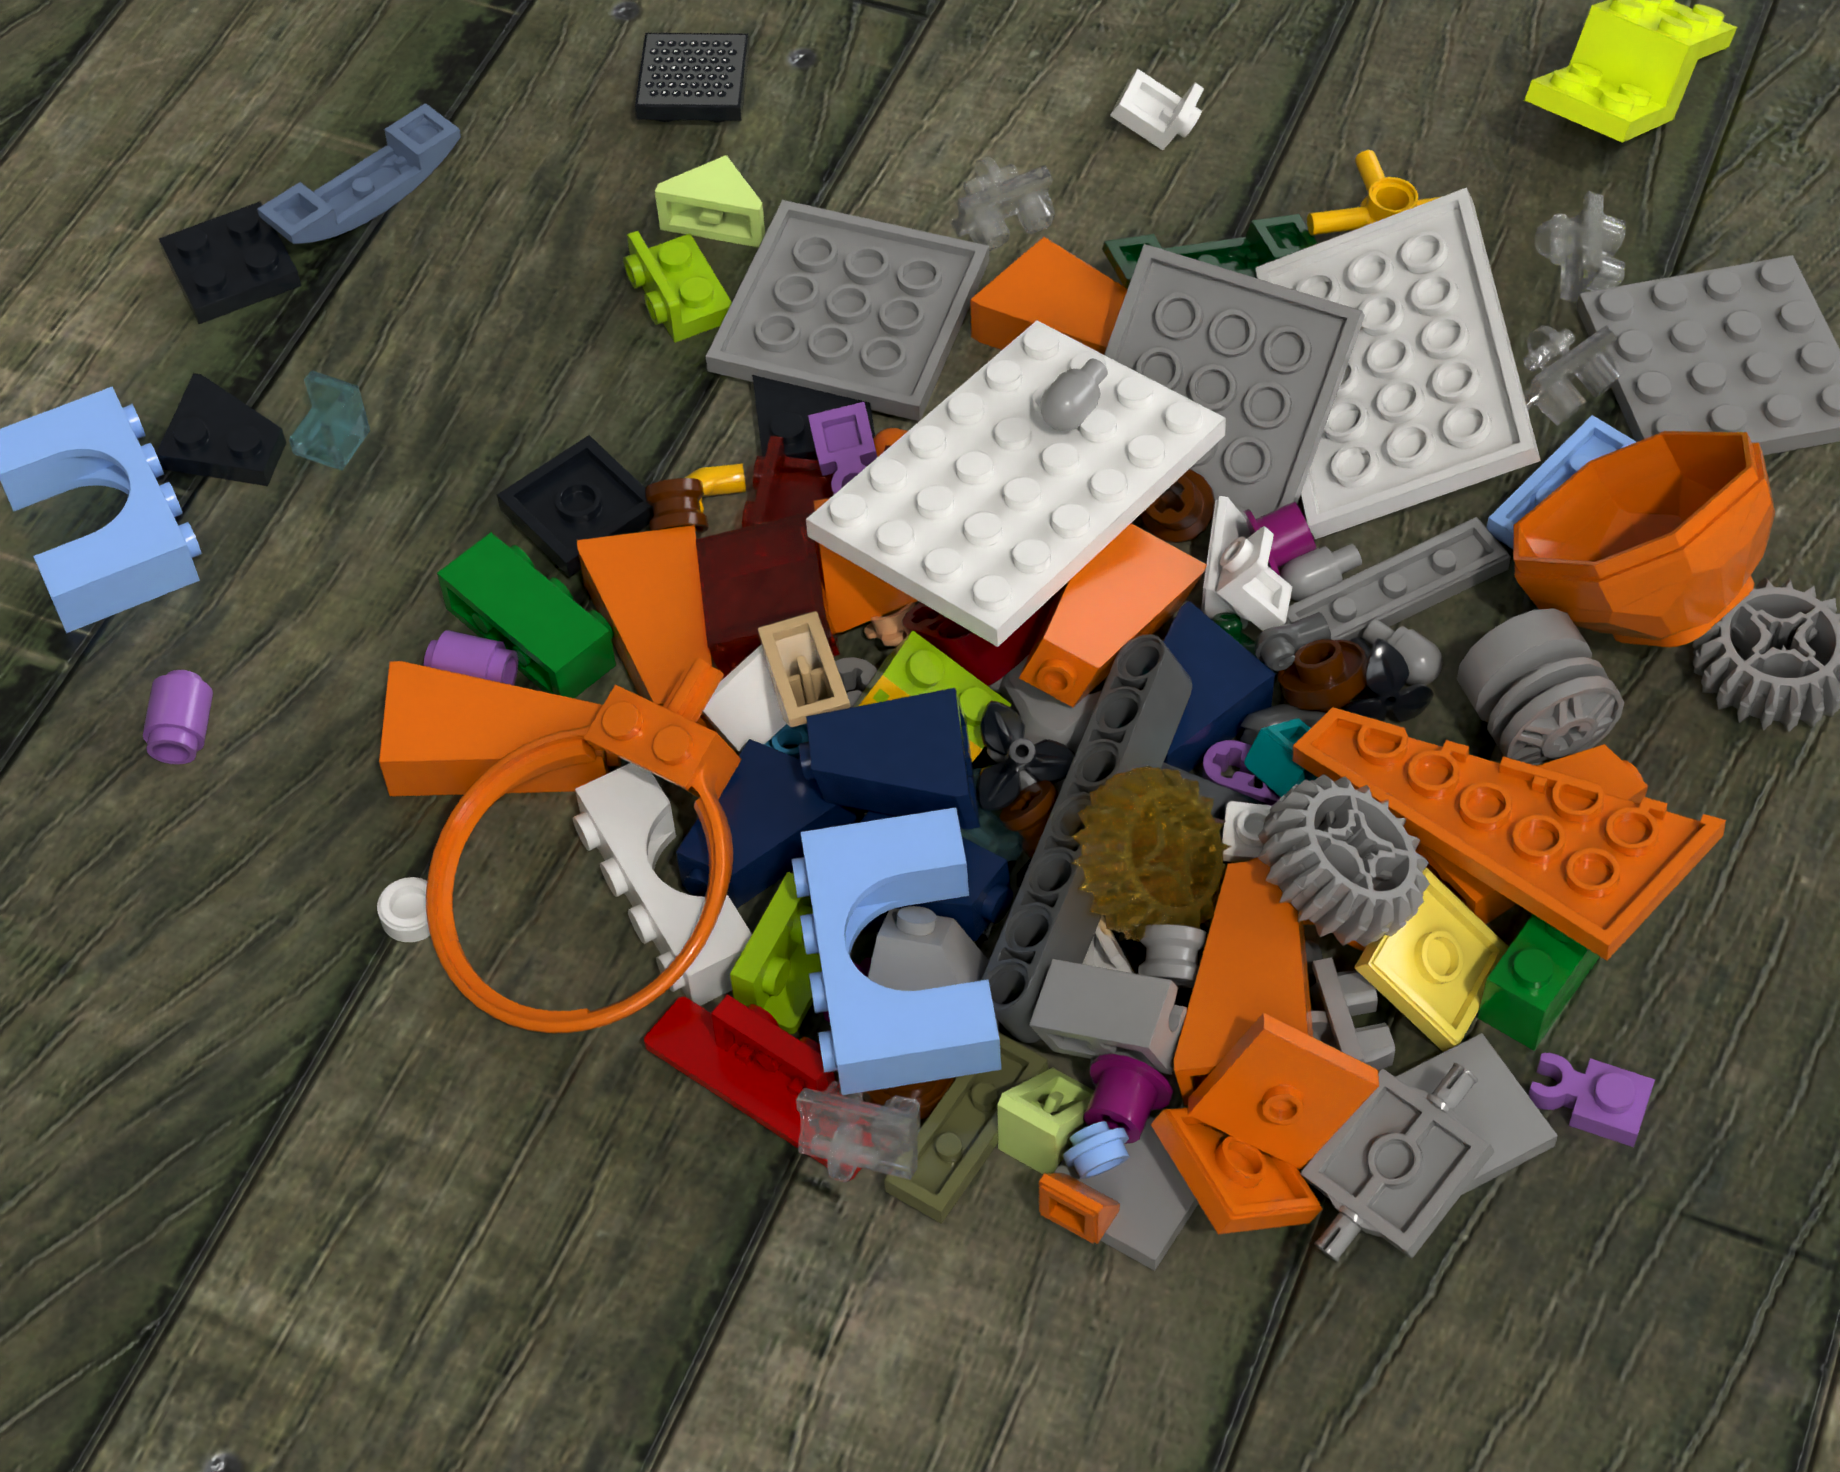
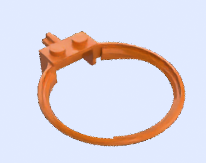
(646, 735)

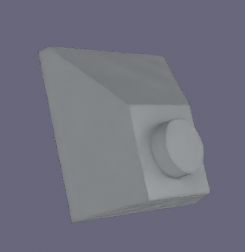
(924, 952)

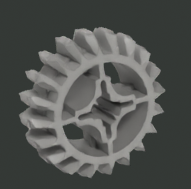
(1778, 639)
(1343, 860)

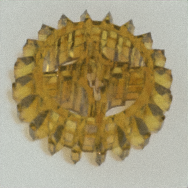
(1151, 851)

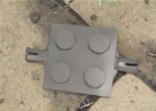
(1398, 1164)

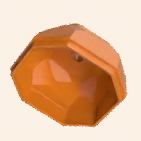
(1651, 537)

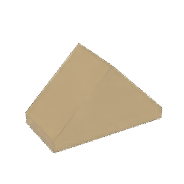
(802, 668)

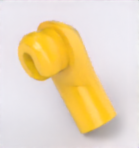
(720, 480)

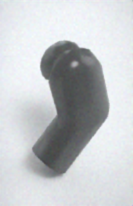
(1280, 643)
(1274, 715)

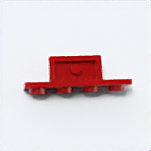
(742, 1060)

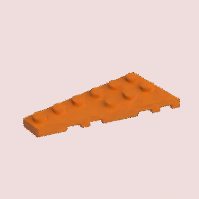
(1524, 830)

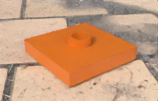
(1282, 1091)
(1233, 1180)

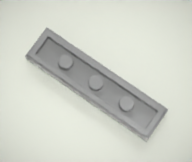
(1407, 581)

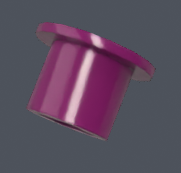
(1290, 533)
(1125, 1093)

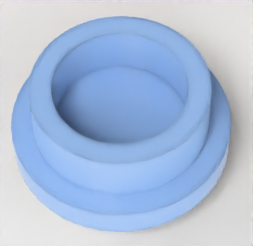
(1097, 1149)

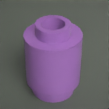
(472, 657)
(177, 717)

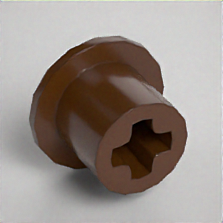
(1182, 509)

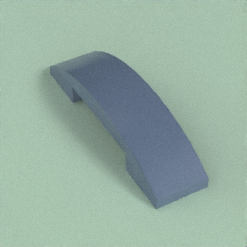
(370, 187)

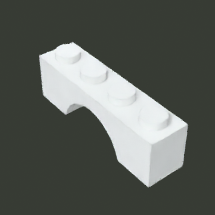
(631, 826)

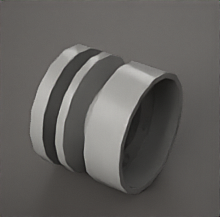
(1539, 688)

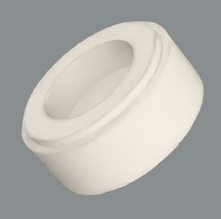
(404, 910)

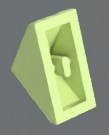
(711, 204)
(1041, 1118)

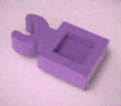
(843, 442)
(1603, 1099)

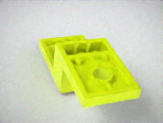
(1631, 65)

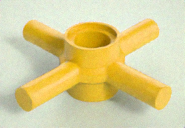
(1384, 199)

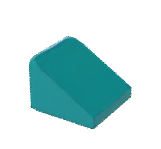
(1272, 756)

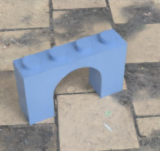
(136, 553)
(879, 1032)

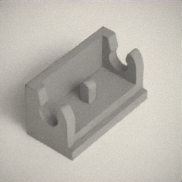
(1109, 1011)

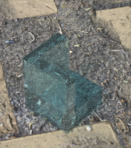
(333, 424)

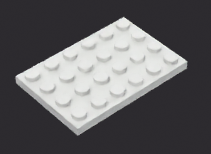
(1431, 374)
(993, 505)

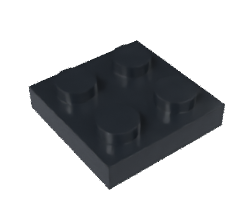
(229, 263)
(575, 499)

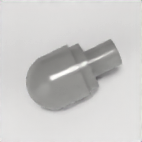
(1073, 396)
(1319, 570)
(1420, 654)

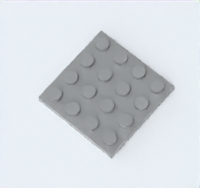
(849, 308)
(1247, 353)
(1723, 354)

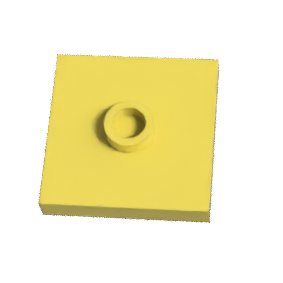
(1435, 965)

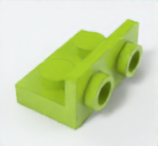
(677, 285)
(775, 963)

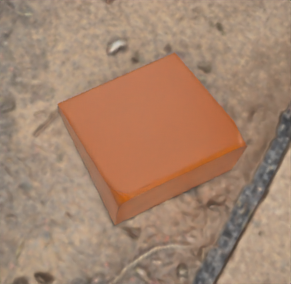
(1076, 1206)

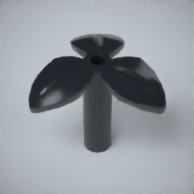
(1384, 679)
(1004, 734)

